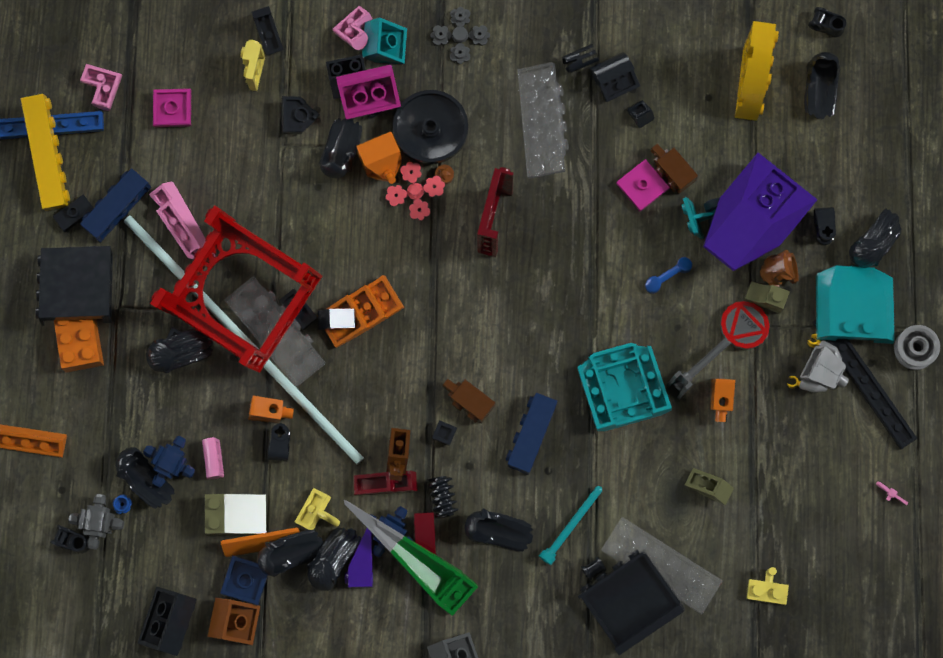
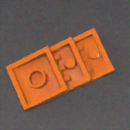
(372, 306)

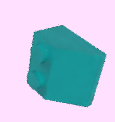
(385, 42)

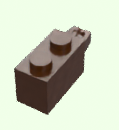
(673, 168)
(470, 399)
(398, 453)

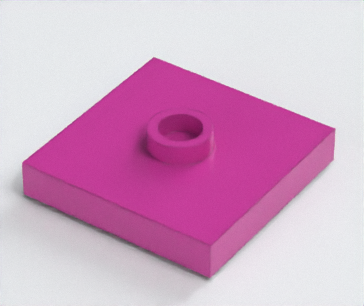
(171, 107)
(642, 185)

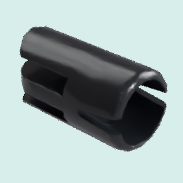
(577, 59)

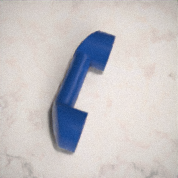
(654, 283)

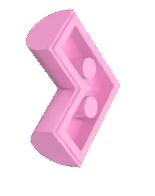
(351, 28)
(106, 83)

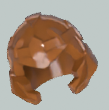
(780, 267)

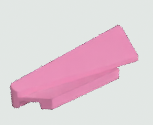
(178, 218)

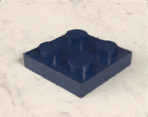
(244, 581)

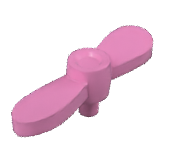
(891, 493)

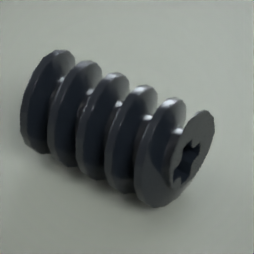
(443, 499)

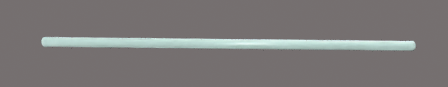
(230, 325)

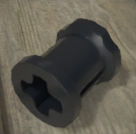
(593, 569)

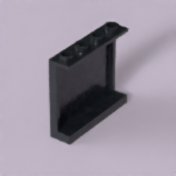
(75, 283)
(631, 601)

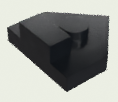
(296, 115)

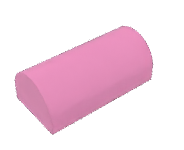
(213, 458)

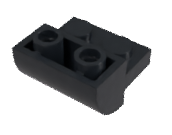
(343, 67)
(615, 76)

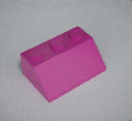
(368, 91)

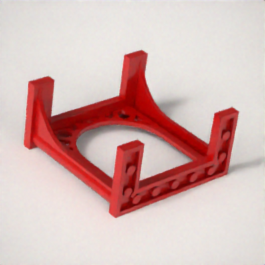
(176, 303)

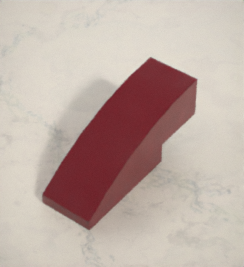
(381, 484)
(425, 531)

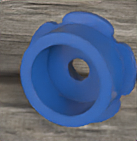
(117, 504)

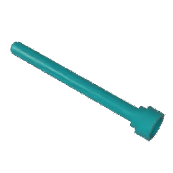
(549, 554)

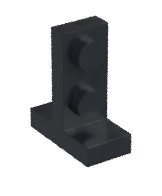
(267, 30)

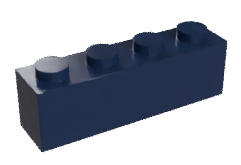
(115, 205)
(532, 433)

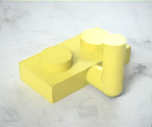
(314, 510)
(767, 590)

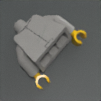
(822, 370)

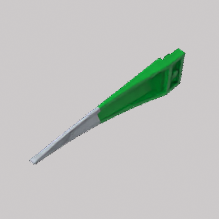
(440, 579)

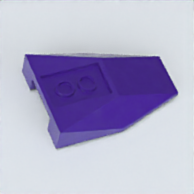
(756, 214)

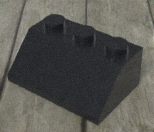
(167, 621)

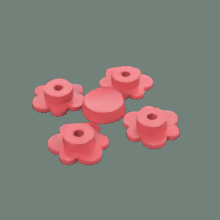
(415, 191)

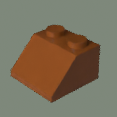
(233, 621)

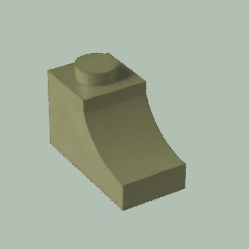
(767, 296)
(709, 486)

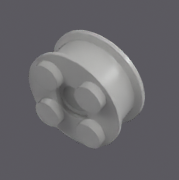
(925, 338)

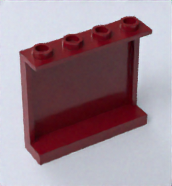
(500, 184)

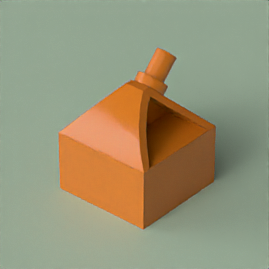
(380, 157)

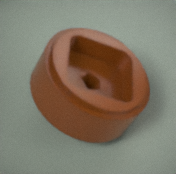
(445, 172)

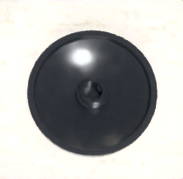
(430, 127)

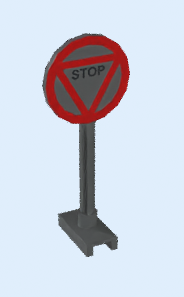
(742, 326)

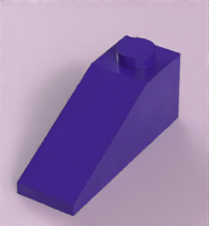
(361, 566)

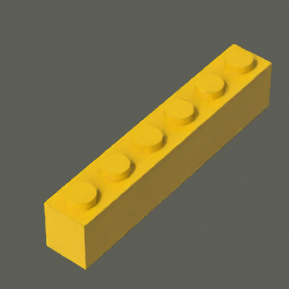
(44, 152)

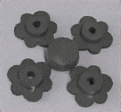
(460, 35)

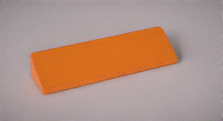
(32, 440)
(253, 543)

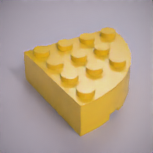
(755, 70)

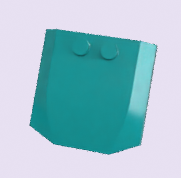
(854, 304)
(623, 386)

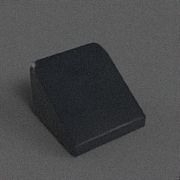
(641, 113)

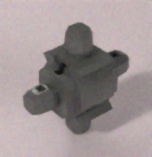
(96, 521)

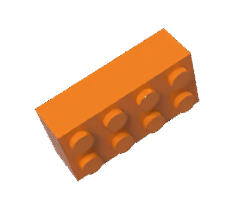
(78, 344)

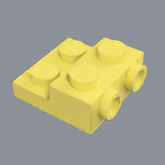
(253, 59)

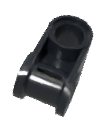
(826, 22)
(825, 222)
(279, 447)
(67, 539)

